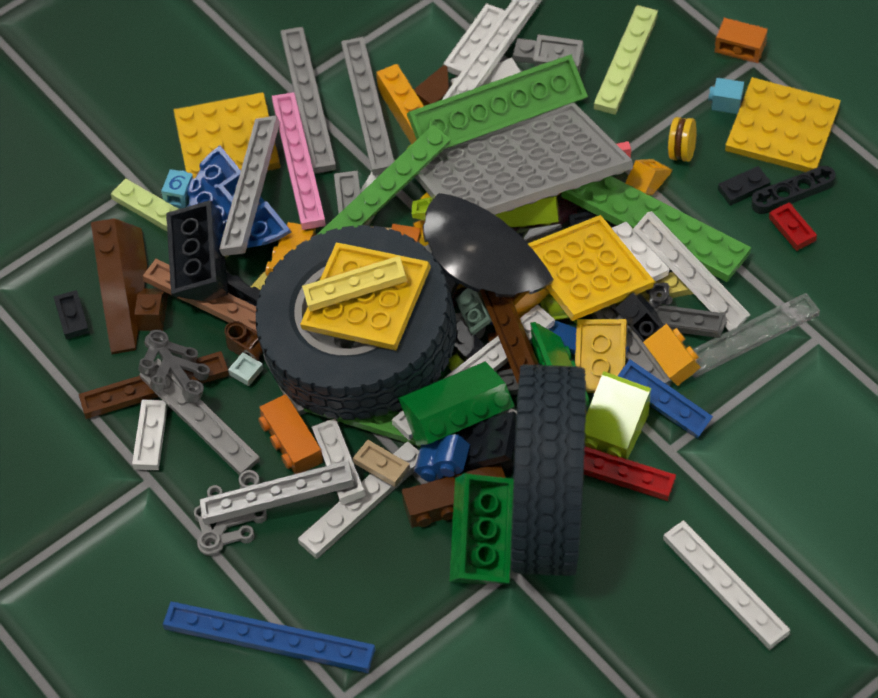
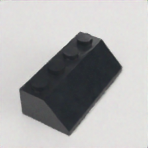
(194, 252)

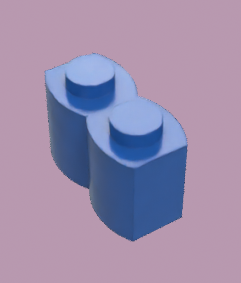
(442, 458)

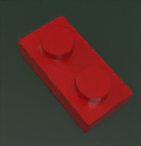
(792, 226)

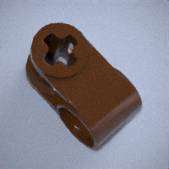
(246, 343)

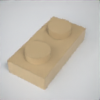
(381, 463)

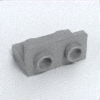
(553, 48)

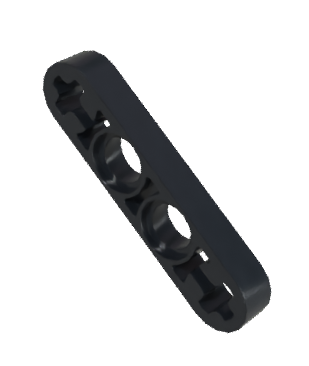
(791, 186)

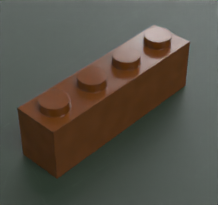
(435, 499)

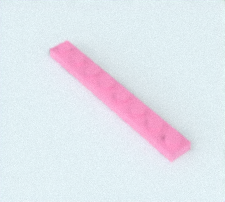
(298, 161)

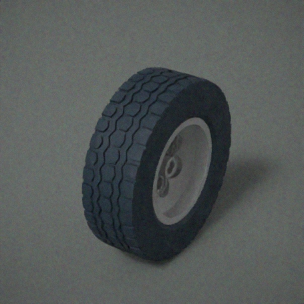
(364, 378)
(548, 470)

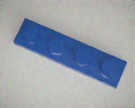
(668, 401)

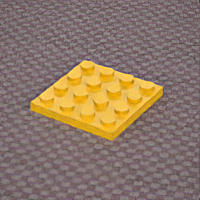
(221, 124)
(782, 125)
(590, 267)
(373, 317)

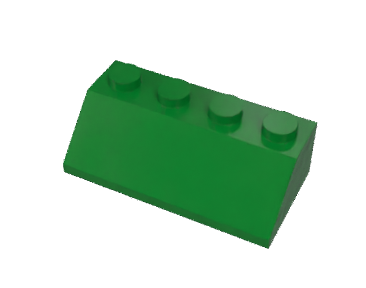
(550, 348)
(455, 403)
(481, 530)

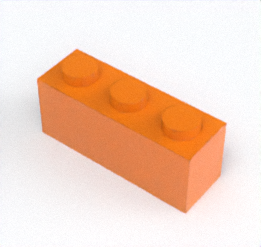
(290, 435)

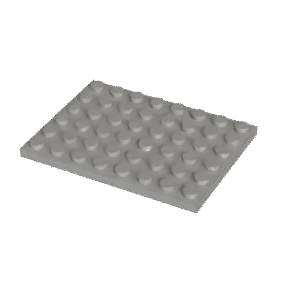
(526, 161)

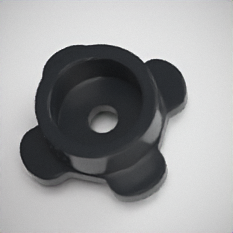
(663, 289)

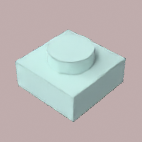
(245, 369)

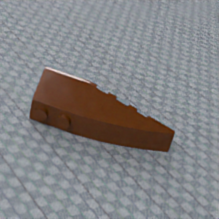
(120, 271)

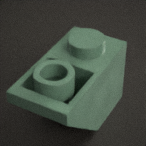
(473, 310)

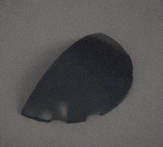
(481, 249)

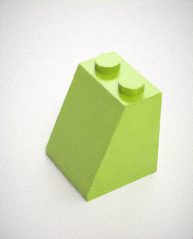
(616, 415)

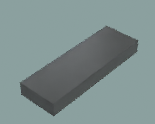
(692, 320)

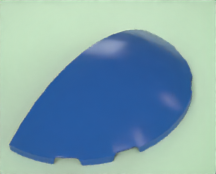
(218, 183)

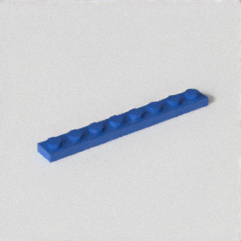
(269, 637)

